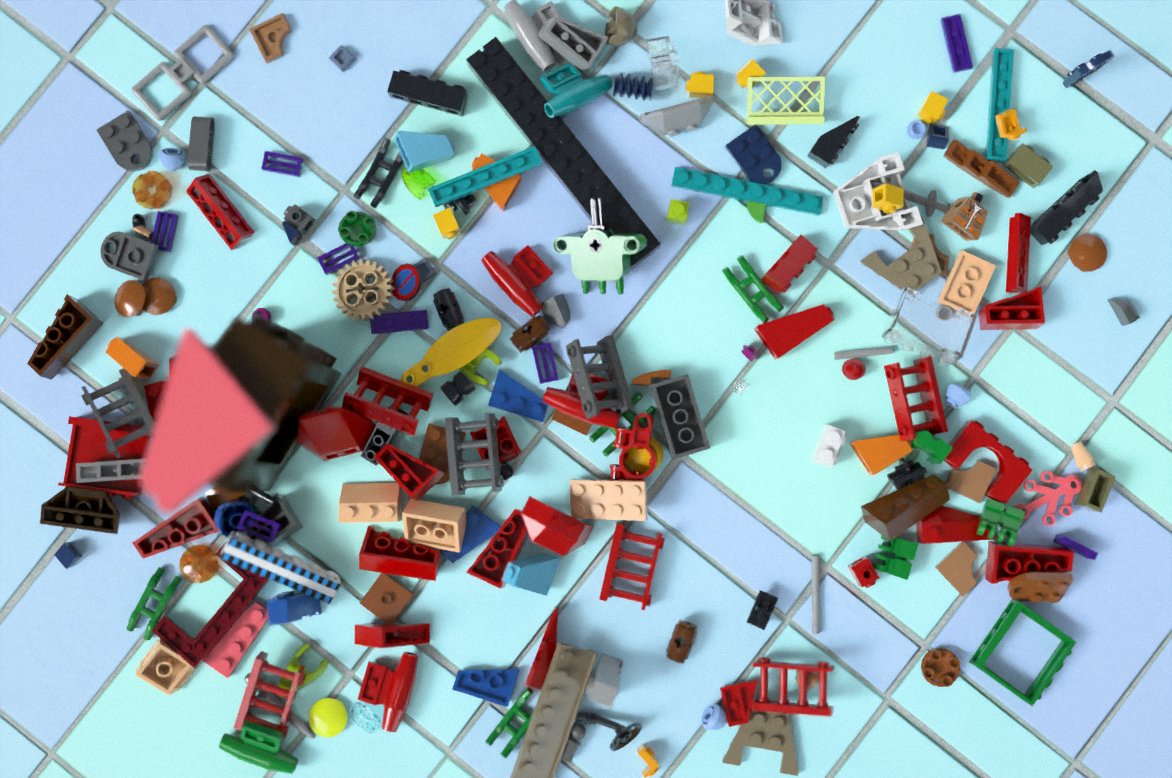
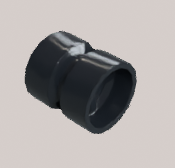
(457, 388)

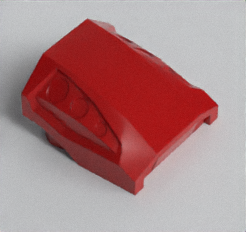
(507, 443)

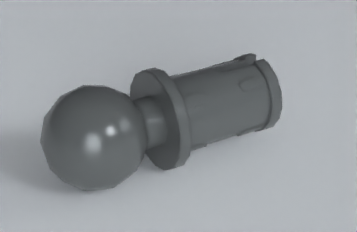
(578, 731)

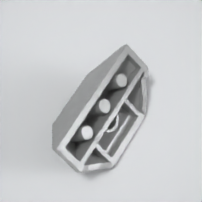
(678, 117)

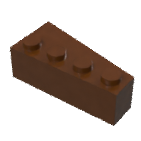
(64, 338)
(905, 507)

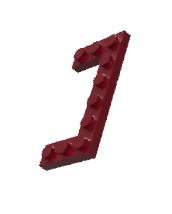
(197, 649)

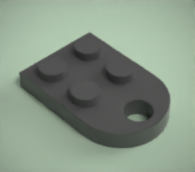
(126, 141)
(130, 254)

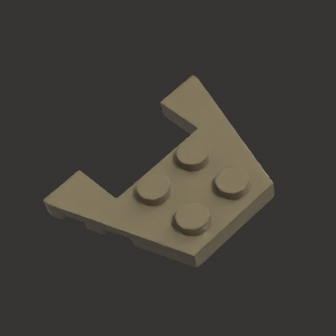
(912, 268)
(767, 732)

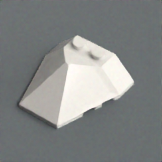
(752, 22)
(855, 198)

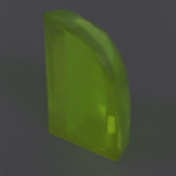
(417, 182)

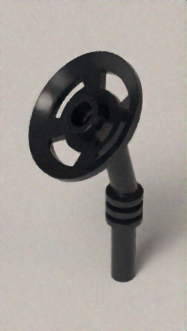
(624, 734)

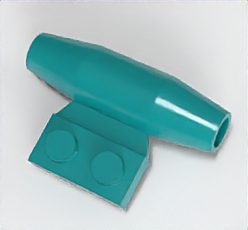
(572, 90)

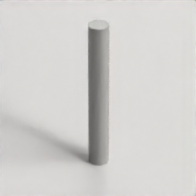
(862, 353)

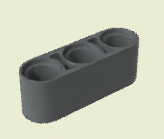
(201, 143)

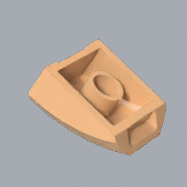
(164, 668)

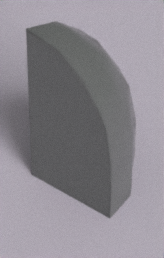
(556, 310)
(1124, 310)

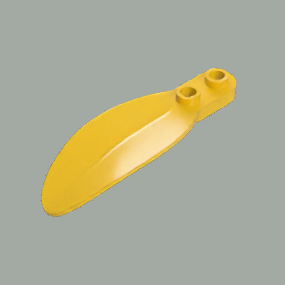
(454, 350)

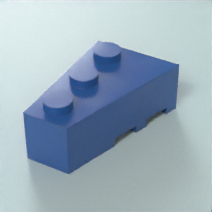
(291, 607)

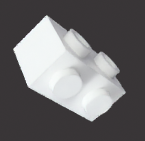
(828, 446)

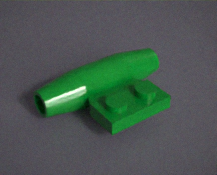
(259, 747)

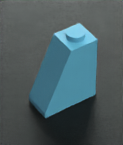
(423, 149)
(532, 573)

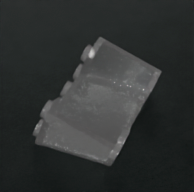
(928, 328)

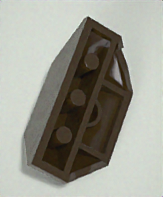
(81, 510)

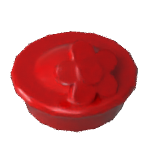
(853, 369)

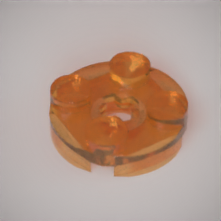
(148, 180)

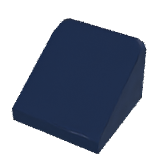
(937, 136)
(292, 234)
(67, 555)

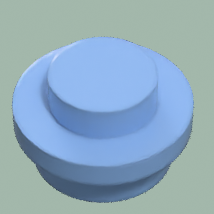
(916, 129)

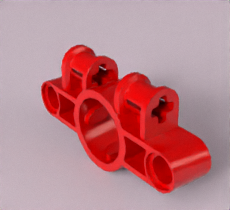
(637, 437)

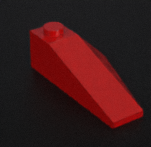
(949, 526)
(544, 654)

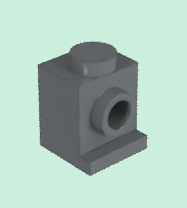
(304, 222)

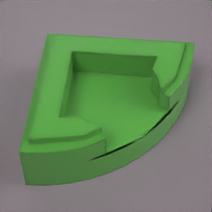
(756, 210)

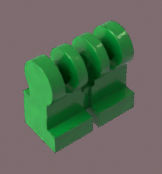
(934, 448)
(1009, 521)
(897, 565)

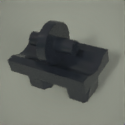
(464, 204)
(905, 472)
(762, 609)

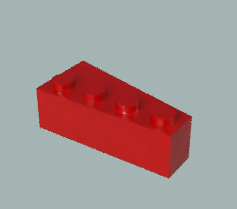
(1008, 561)

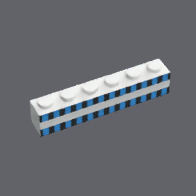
(280, 567)

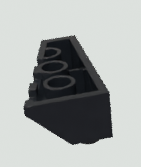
(1066, 208)

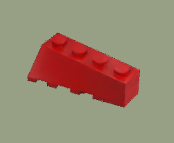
(397, 556)

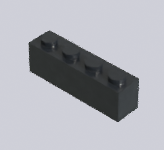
(427, 93)

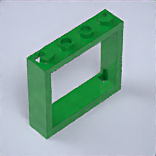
(997, 632)

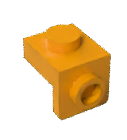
(1008, 125)
(648, 756)

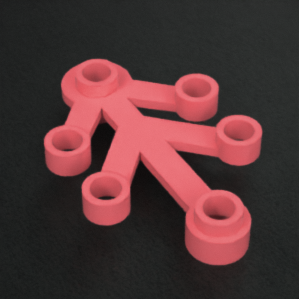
(1052, 495)

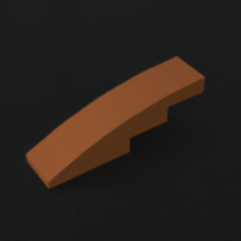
(981, 169)

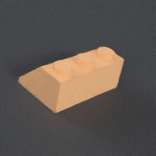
(370, 503)
(434, 524)

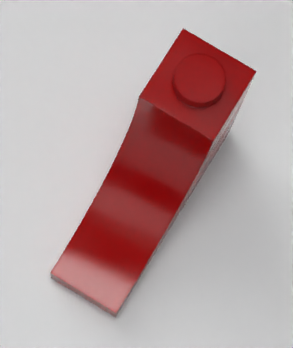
(391, 635)

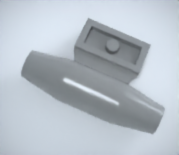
(527, 31)

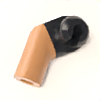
(139, 226)

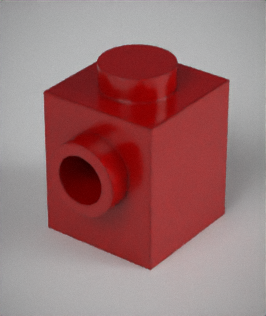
(863, 572)

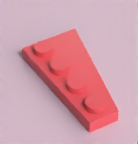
(237, 640)

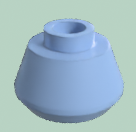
(172, 158)
(957, 395)
(713, 717)

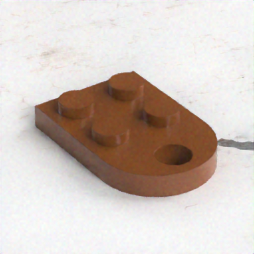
(435, 451)
(1039, 587)

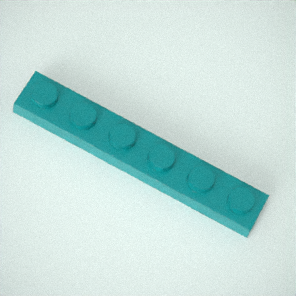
(999, 102)
(485, 176)

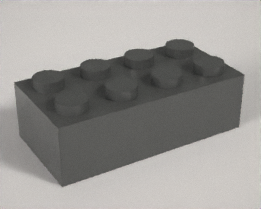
(679, 416)

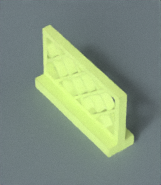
(790, 117)

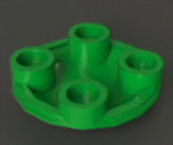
(357, 228)

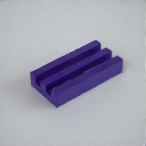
(297, 167)
(172, 230)
(340, 265)
(541, 347)
(274, 532)
(1075, 547)

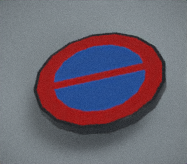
(406, 282)

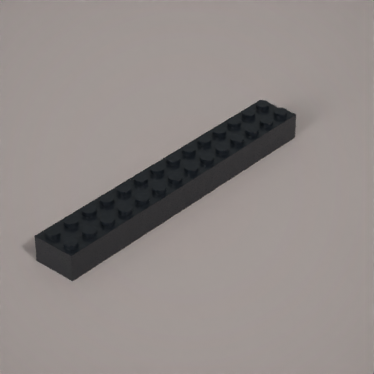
(556, 143)

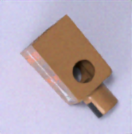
(966, 217)

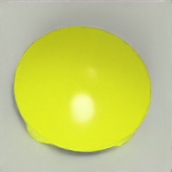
(328, 717)

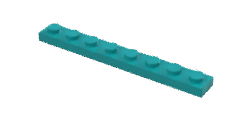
(747, 191)

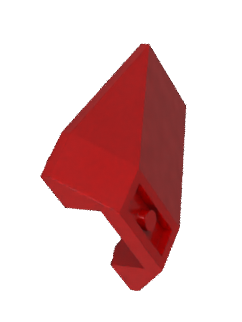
(334, 432)

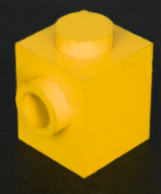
(749, 69)
(700, 85)
(932, 108)
(888, 198)
(447, 223)

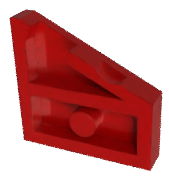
(738, 702)

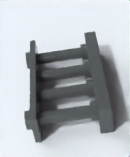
(614, 373)
(132, 397)
(456, 446)

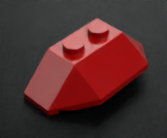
(553, 527)

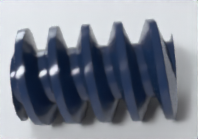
(633, 86)

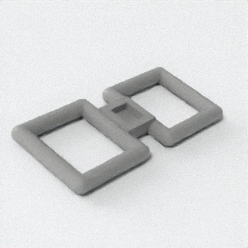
(182, 72)

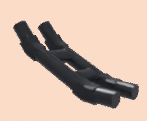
(370, 178)

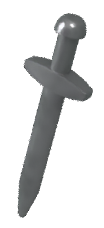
(929, 202)
(293, 718)

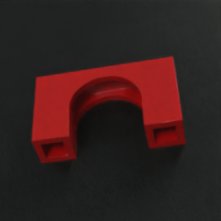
(1011, 470)

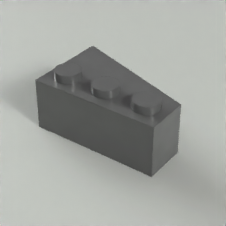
(279, 513)

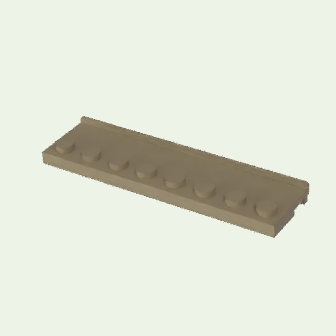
(554, 712)

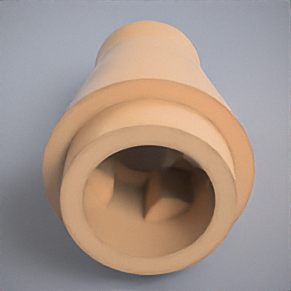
(1082, 456)

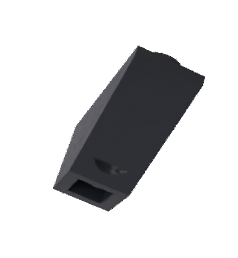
(828, 144)
(379, 438)

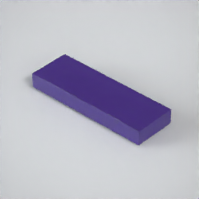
(956, 43)
(399, 322)

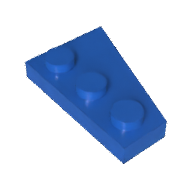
(516, 398)
(478, 529)
(488, 685)

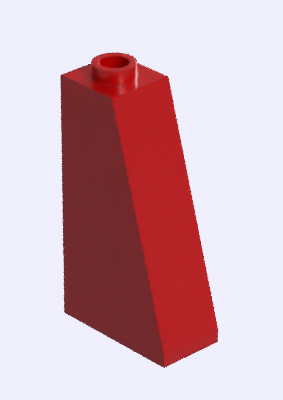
(789, 331)

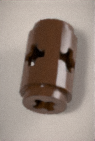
(536, 328)
(688, 633)

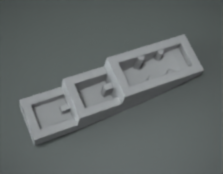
(109, 470)

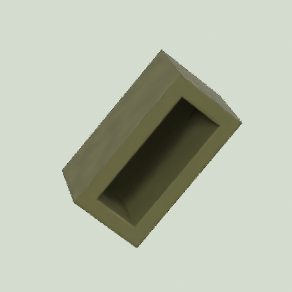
(1028, 165)
(1095, 490)

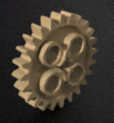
(363, 273)

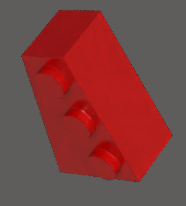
(790, 265)
(1014, 313)
(410, 473)

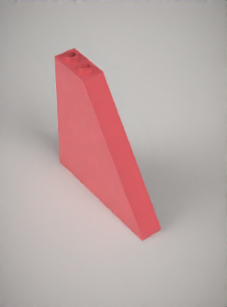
(200, 426)

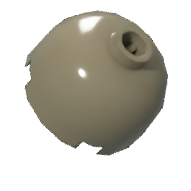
(621, 27)

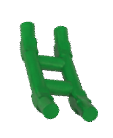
(740, 288)
(629, 417)
(163, 598)
(504, 724)

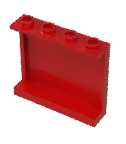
(88, 446)

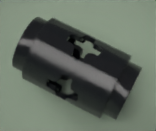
(448, 309)

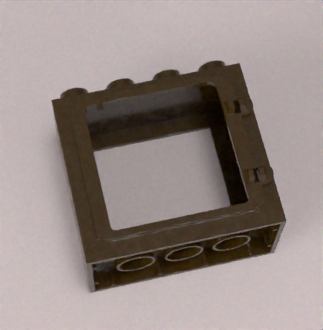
(285, 383)

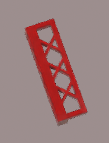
(220, 208)
(1018, 253)

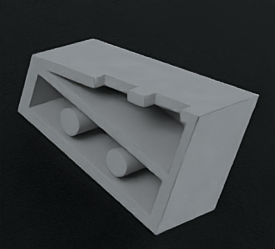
(573, 42)
(605, 682)

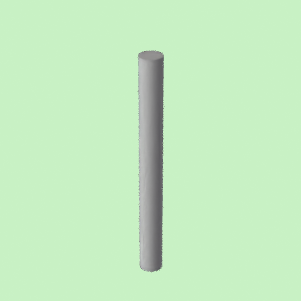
(815, 594)

